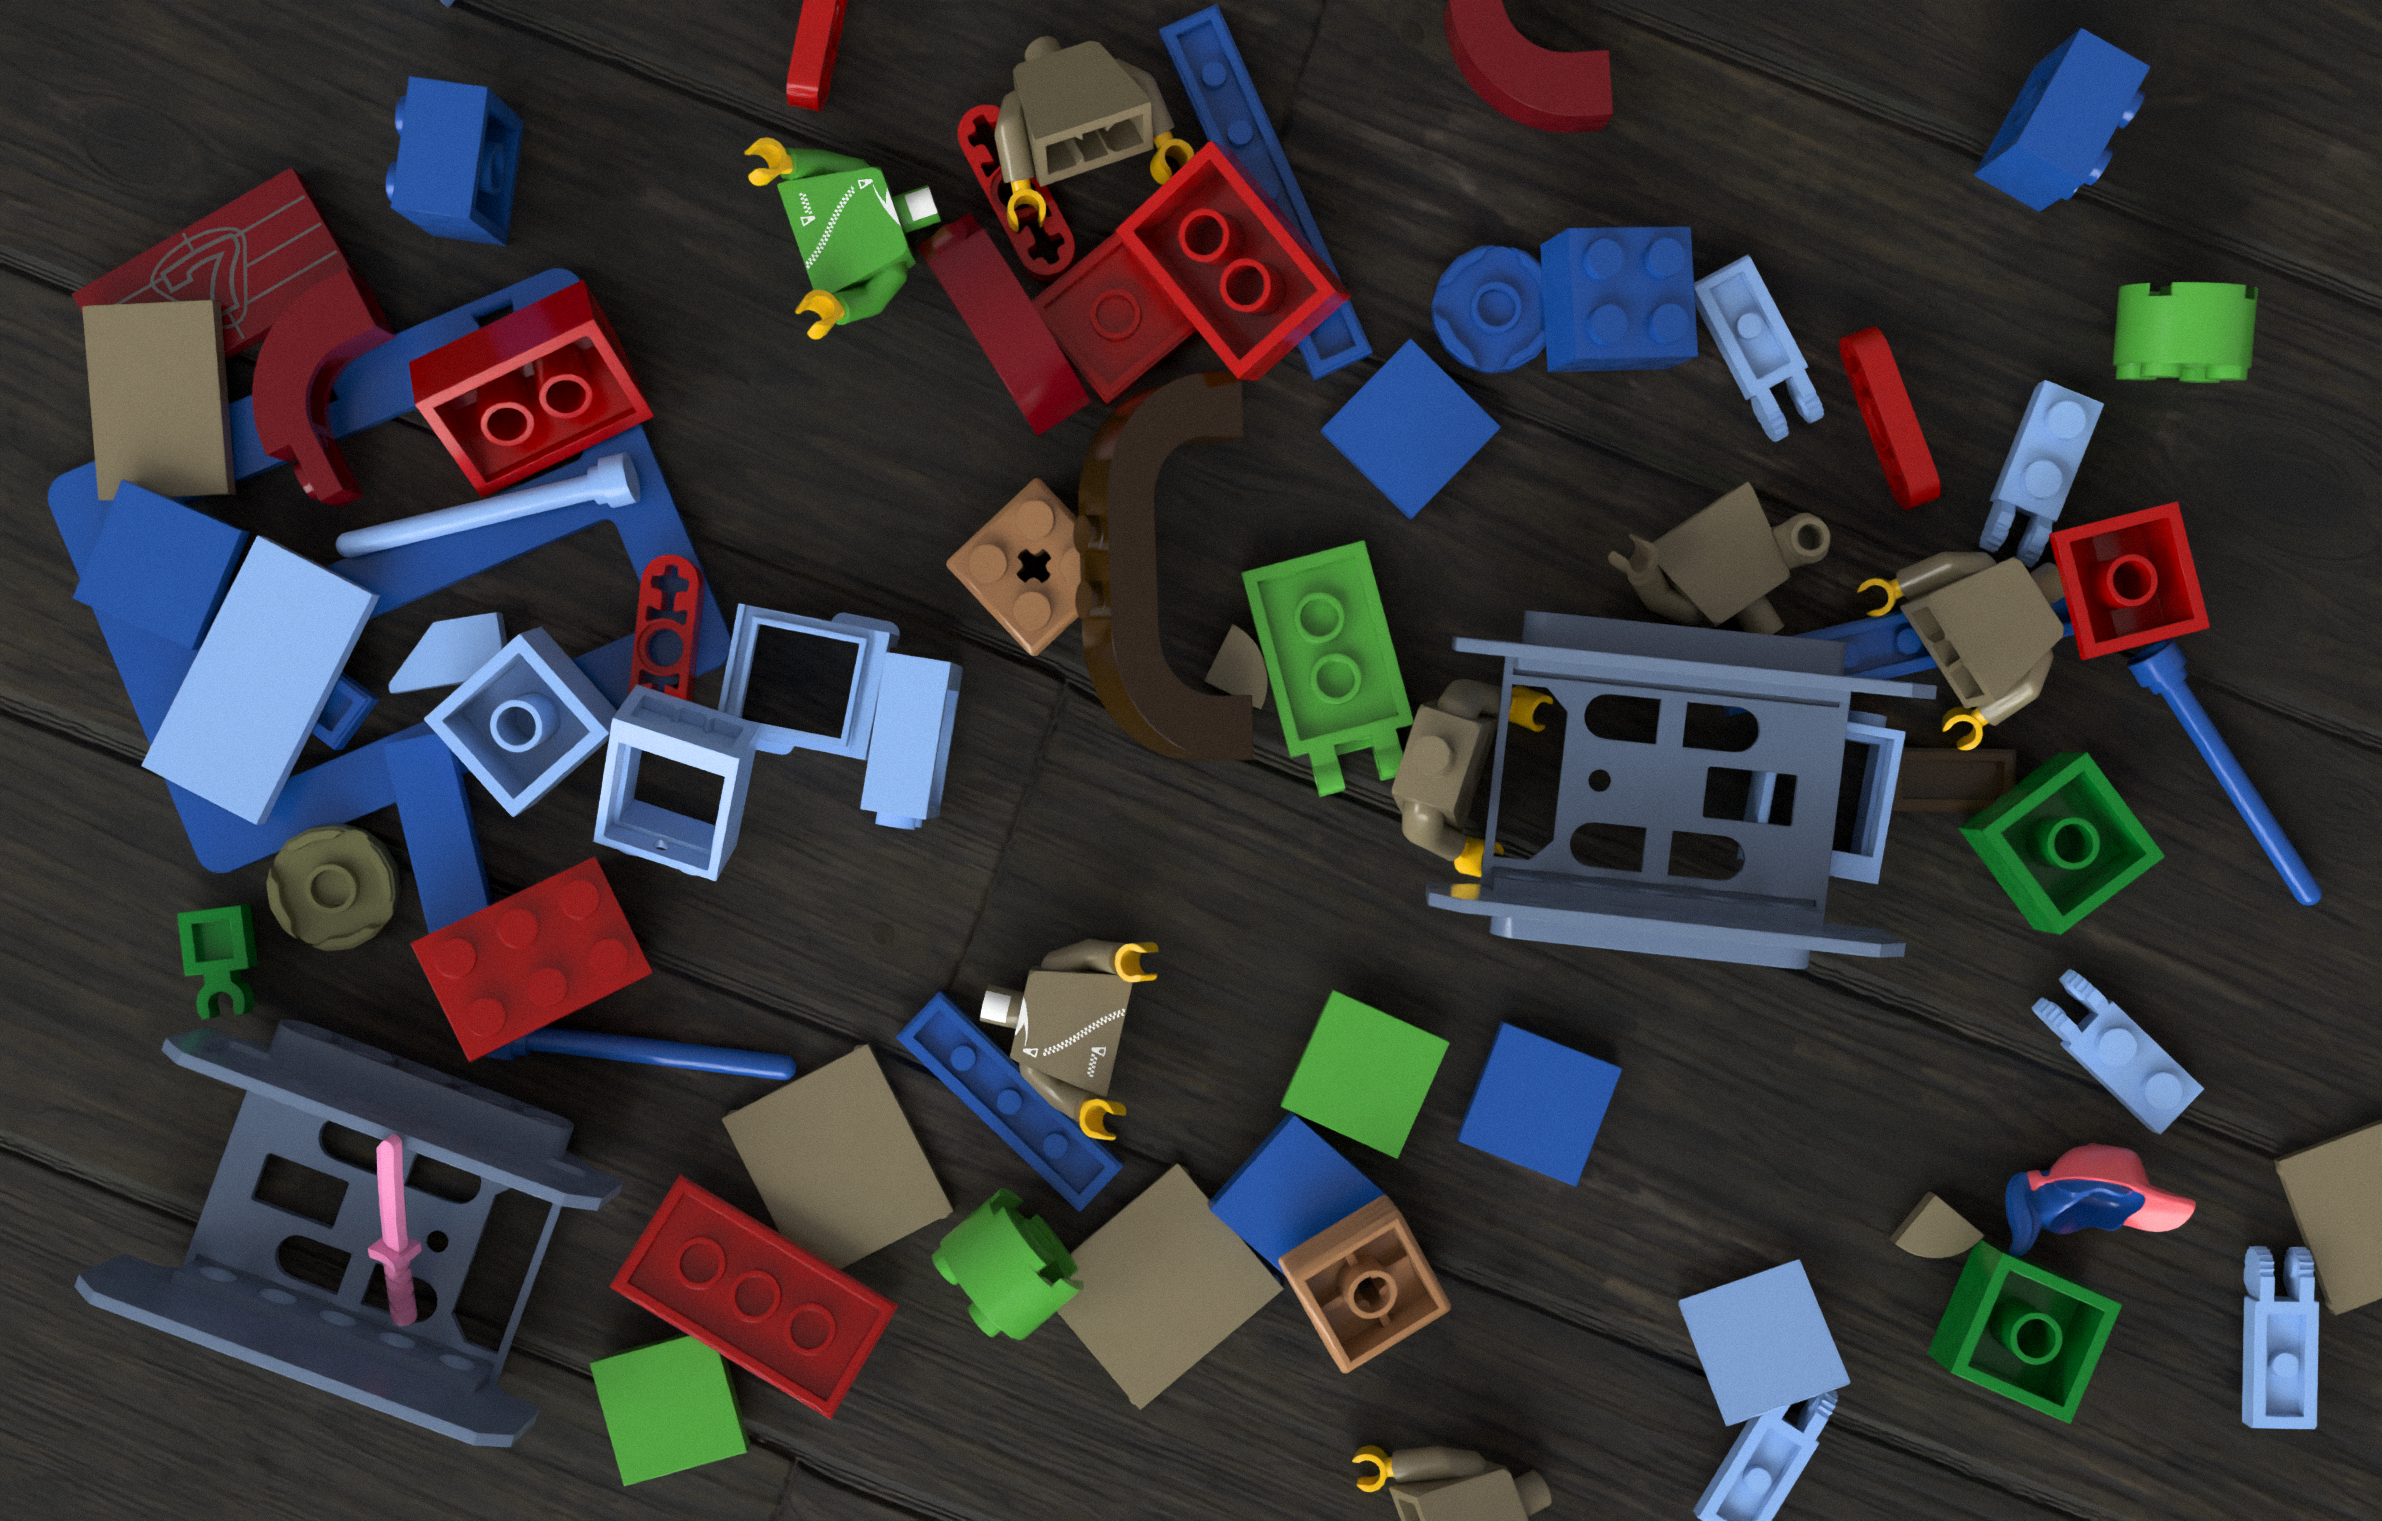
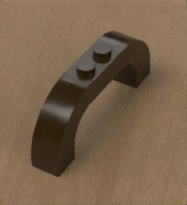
(1120, 569)

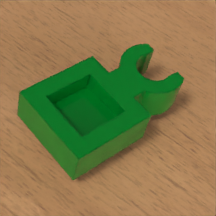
(219, 946)

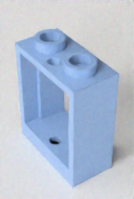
(690, 736)
(911, 740)
(1875, 800)

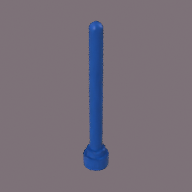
(2163, 671)
(650, 1052)

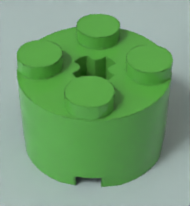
(2185, 332)
(1008, 1267)

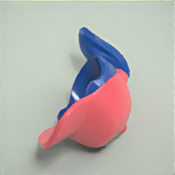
(2089, 1189)

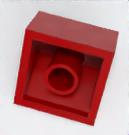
(2129, 580)

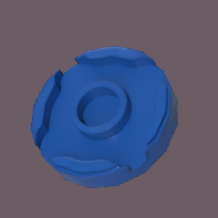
(1491, 309)

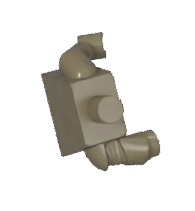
(1723, 563)

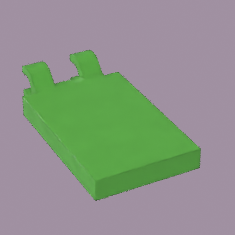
(1330, 660)

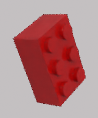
(1233, 262)
(531, 959)

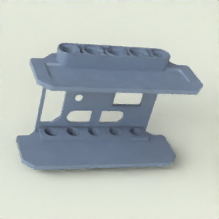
(1778, 897)
(248, 1307)

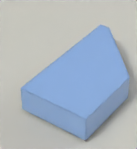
(451, 653)

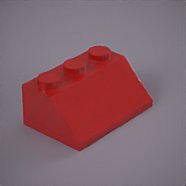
(529, 389)

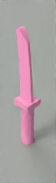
(394, 1246)

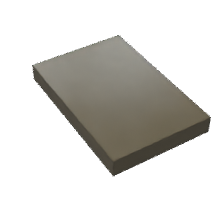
(159, 398)

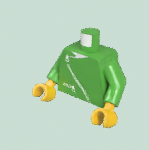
(845, 229)

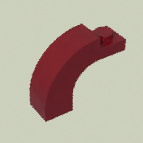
(1523, 80)
(1004, 323)
(297, 373)

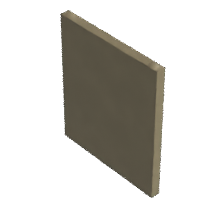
(839, 1160)
(2339, 1212)
(1163, 1286)

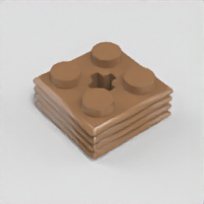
(992, 567)
(1401, 1289)

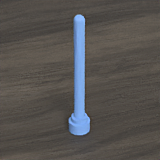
(609, 482)

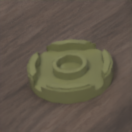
(334, 886)

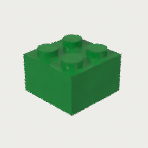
(2061, 842)
(2024, 1330)

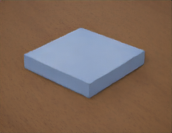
(1763, 1342)

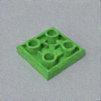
(1364, 1073)
(669, 1407)

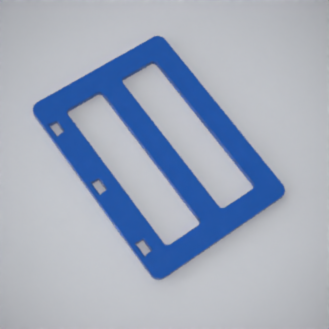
(368, 394)

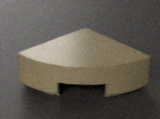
(1239, 668)
(1935, 1230)

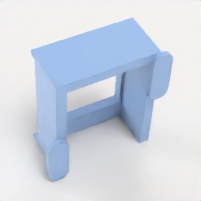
(874, 640)

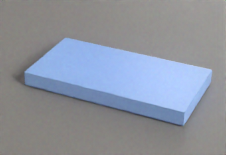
(260, 680)

